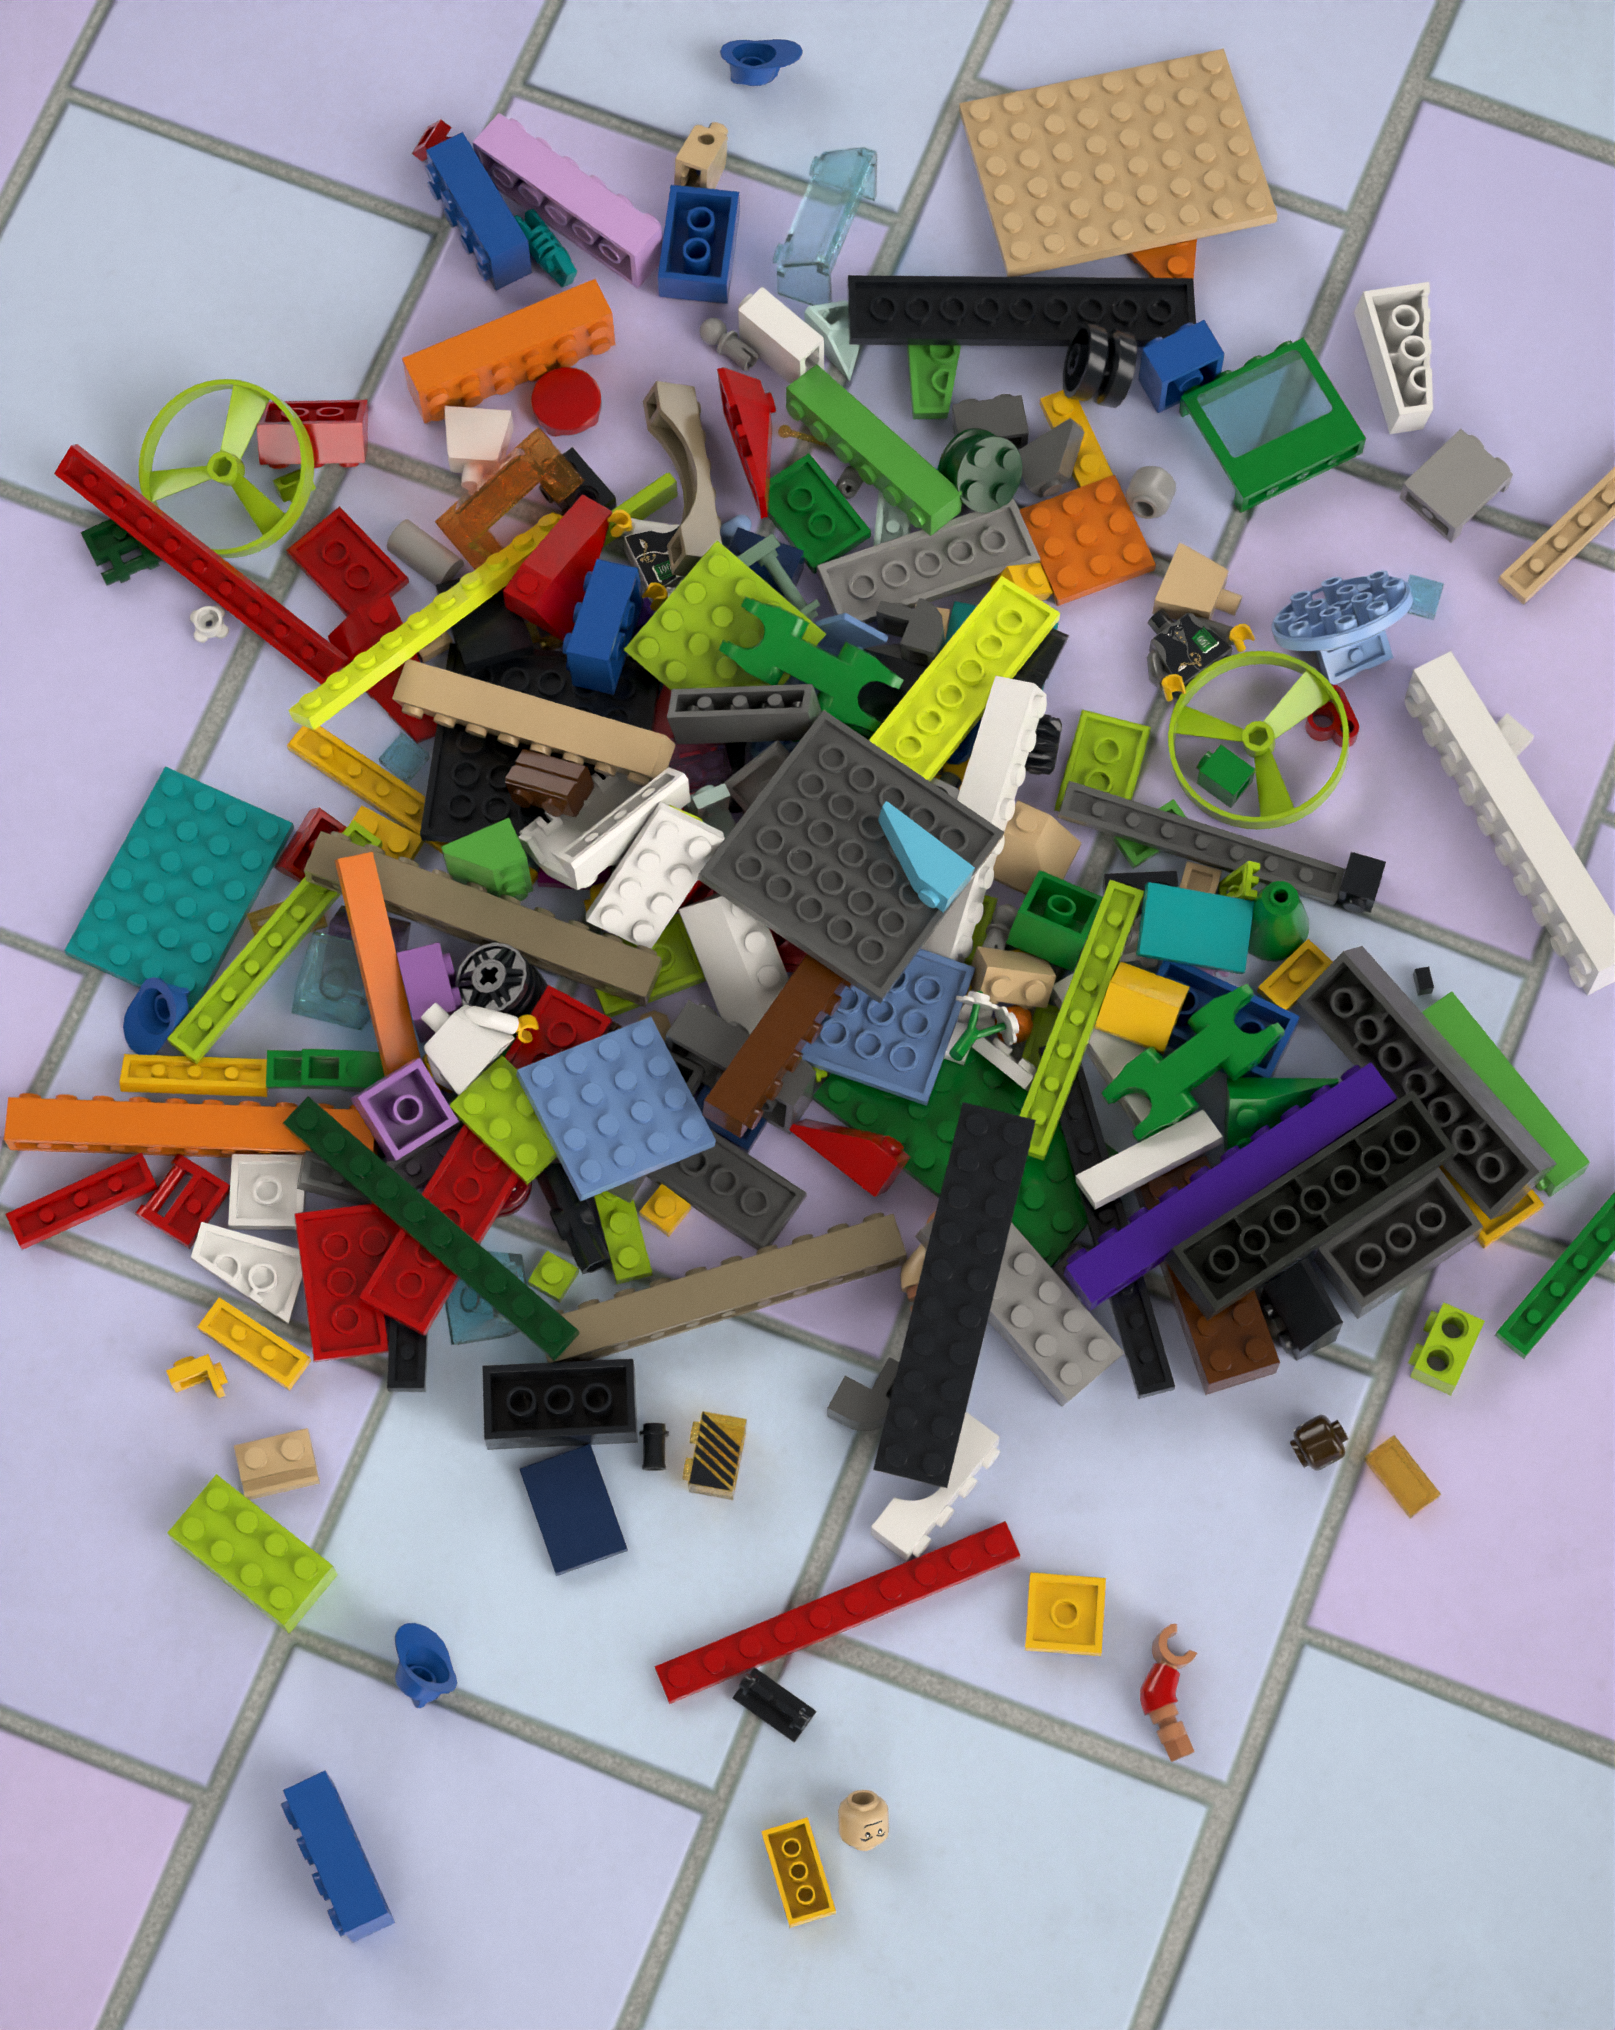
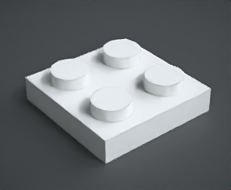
(265, 1192)

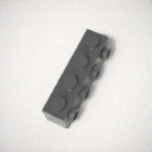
(742, 713)

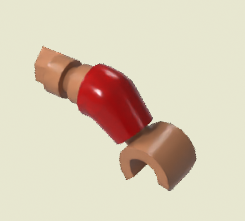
(1159, 1695)

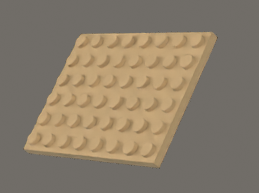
(1117, 163)

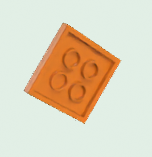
(1087, 540)

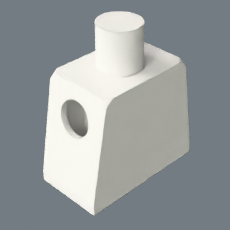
(476, 440)

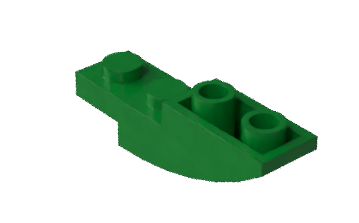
(323, 1069)

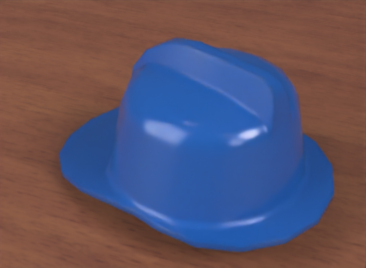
(759, 61)
(154, 1015)
(423, 1664)

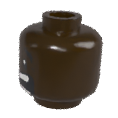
(1319, 1442)

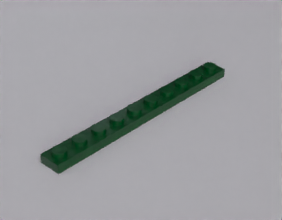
(431, 1228)

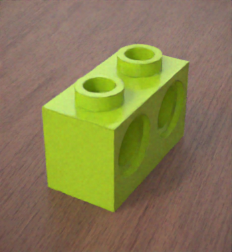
(1451, 1350)

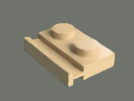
(276, 1464)

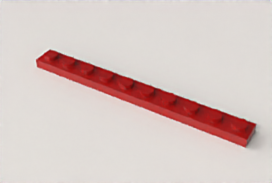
(200, 564)
(837, 1612)

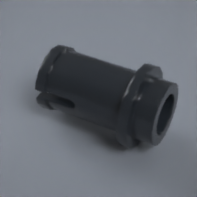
(654, 1446)

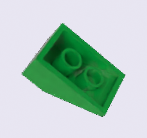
(1261, 1102)

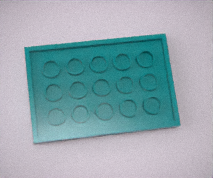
(180, 886)

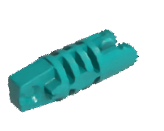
(547, 249)

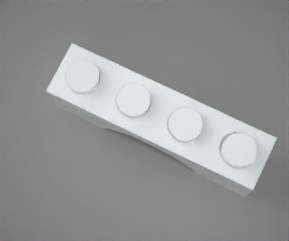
(907, 1523)

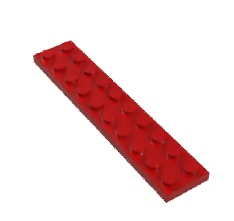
(472, 1179)

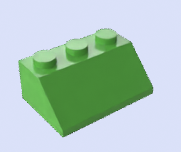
(491, 859)

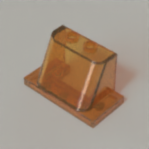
(527, 465)

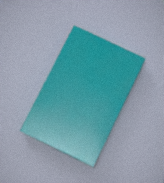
(1195, 928)

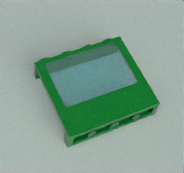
(1274, 423)

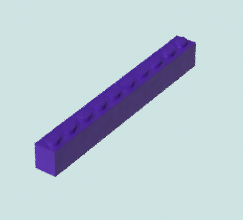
(1243, 1172)

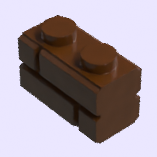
(549, 783)

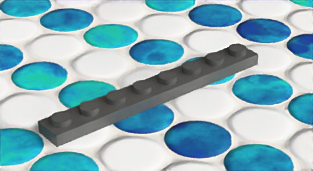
(1198, 841)

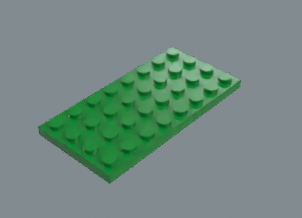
(1048, 1199)

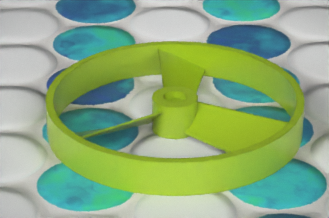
(226, 466)
(1259, 737)

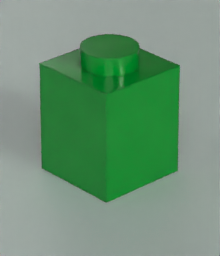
(1224, 775)

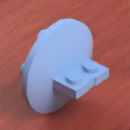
(1347, 624)

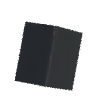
(1423, 981)

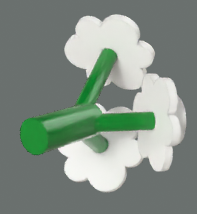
(978, 1016)

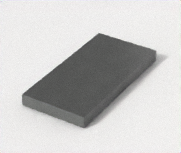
(734, 1191)

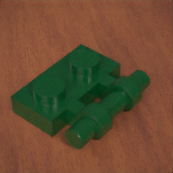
(109, 542)

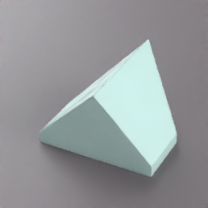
(832, 323)

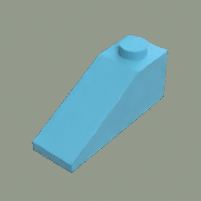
(929, 864)

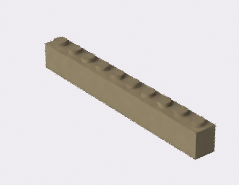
(485, 918)
(734, 1288)

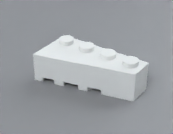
(1398, 351)

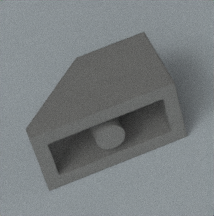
(1051, 458)

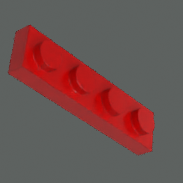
(81, 1201)

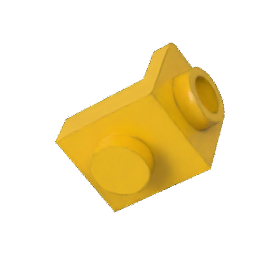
(1028, 577)
(192, 1371)

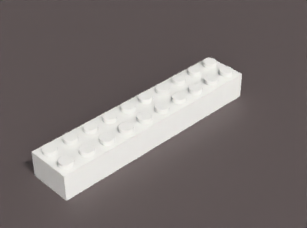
(1515, 819)

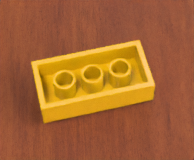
(798, 1872)

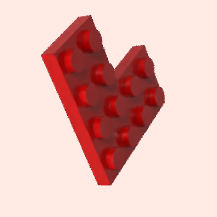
(337, 1260)

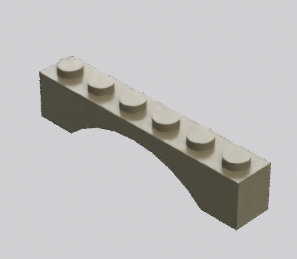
(675, 422)

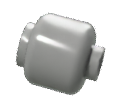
(1150, 492)

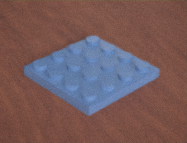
(902, 1039)
(615, 1108)

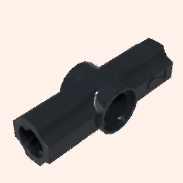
(573, 1219)

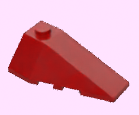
(750, 425)
(555, 571)
(360, 633)

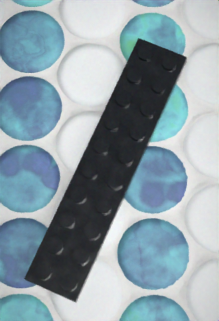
(1012, 309)
(954, 1295)

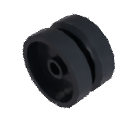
(1099, 365)

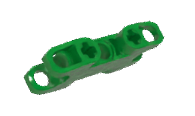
(787, 652)
(1214, 1047)

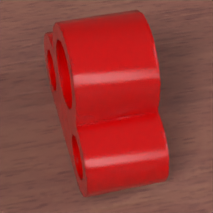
(1333, 731)

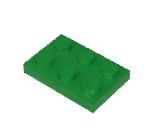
(814, 513)

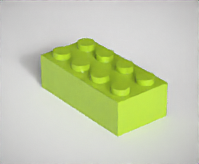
(252, 1553)

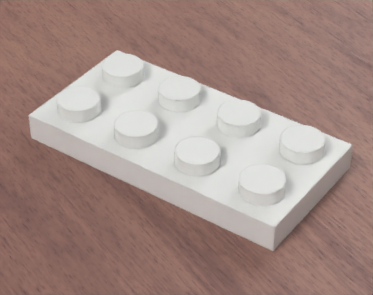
(654, 876)

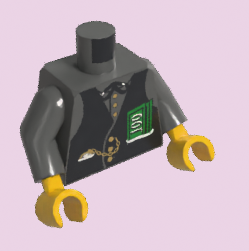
(1188, 648)

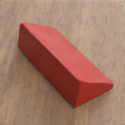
(301, 845)

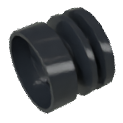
(500, 980)

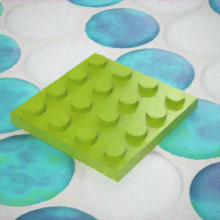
(705, 608)

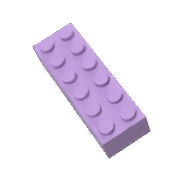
(570, 200)

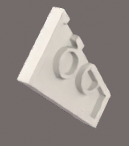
(253, 1266)

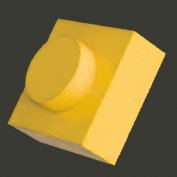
(665, 1210)

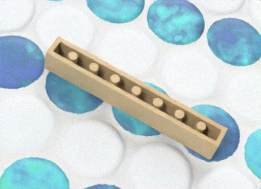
(533, 722)

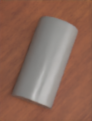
(423, 553)

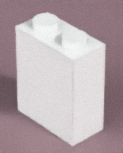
(779, 335)

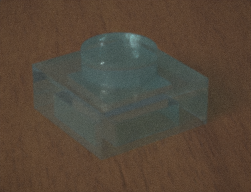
(1425, 595)
(404, 758)

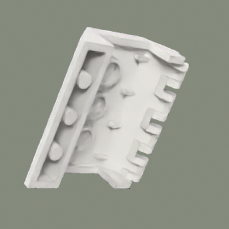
(605, 828)

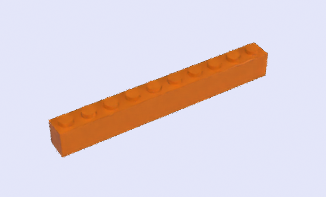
(161, 1128)

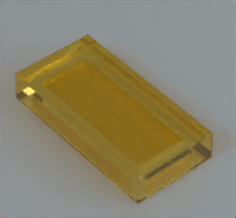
(1402, 1476)

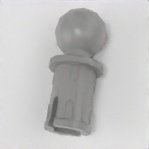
(714, 332)
(998, 932)

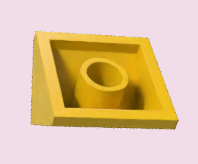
(1141, 1007)

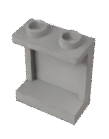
(1455, 484)

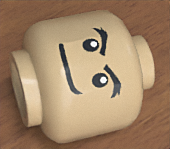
(863, 1820)

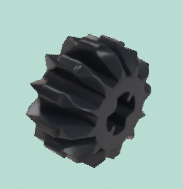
(1044, 755)

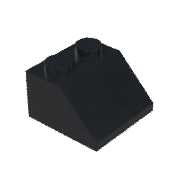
(1300, 1310)

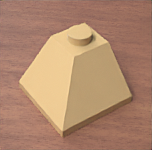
(1033, 844)

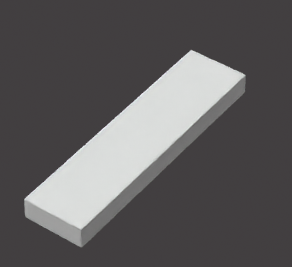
(1149, 1159)

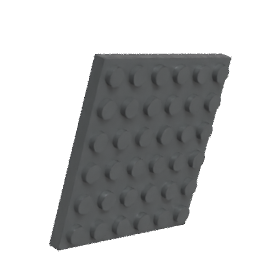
(821, 867)

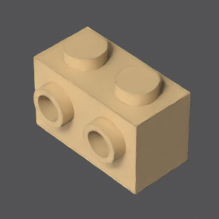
(1012, 977)

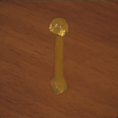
(785, 431)

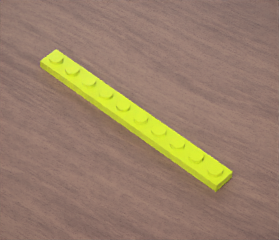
(419, 629)

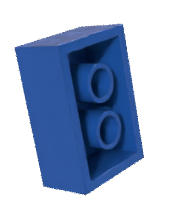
(699, 244)
(603, 626)

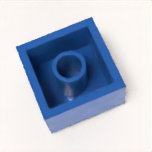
(1179, 363)

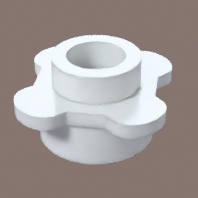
(209, 614)

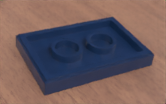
(573, 1510)

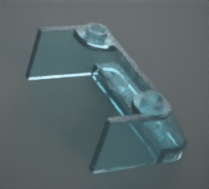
(823, 222)

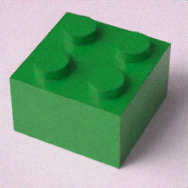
(1054, 920)

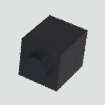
(1360, 883)

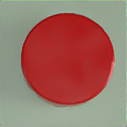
(566, 401)

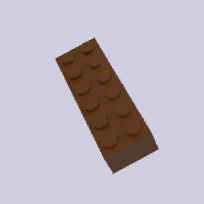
(1235, 1342)

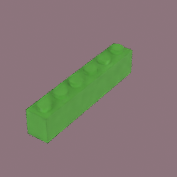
(873, 450)
(1490, 1064)

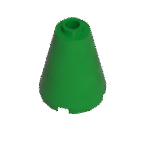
(1277, 922)

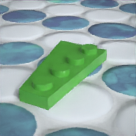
(932, 379)

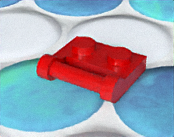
(194, 1205)

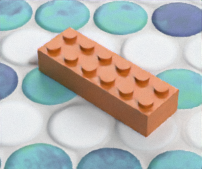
(510, 351)

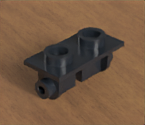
(774, 1704)

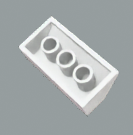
(735, 958)

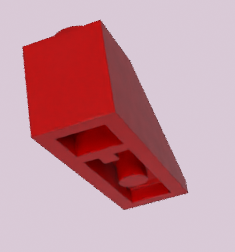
(862, 1155)

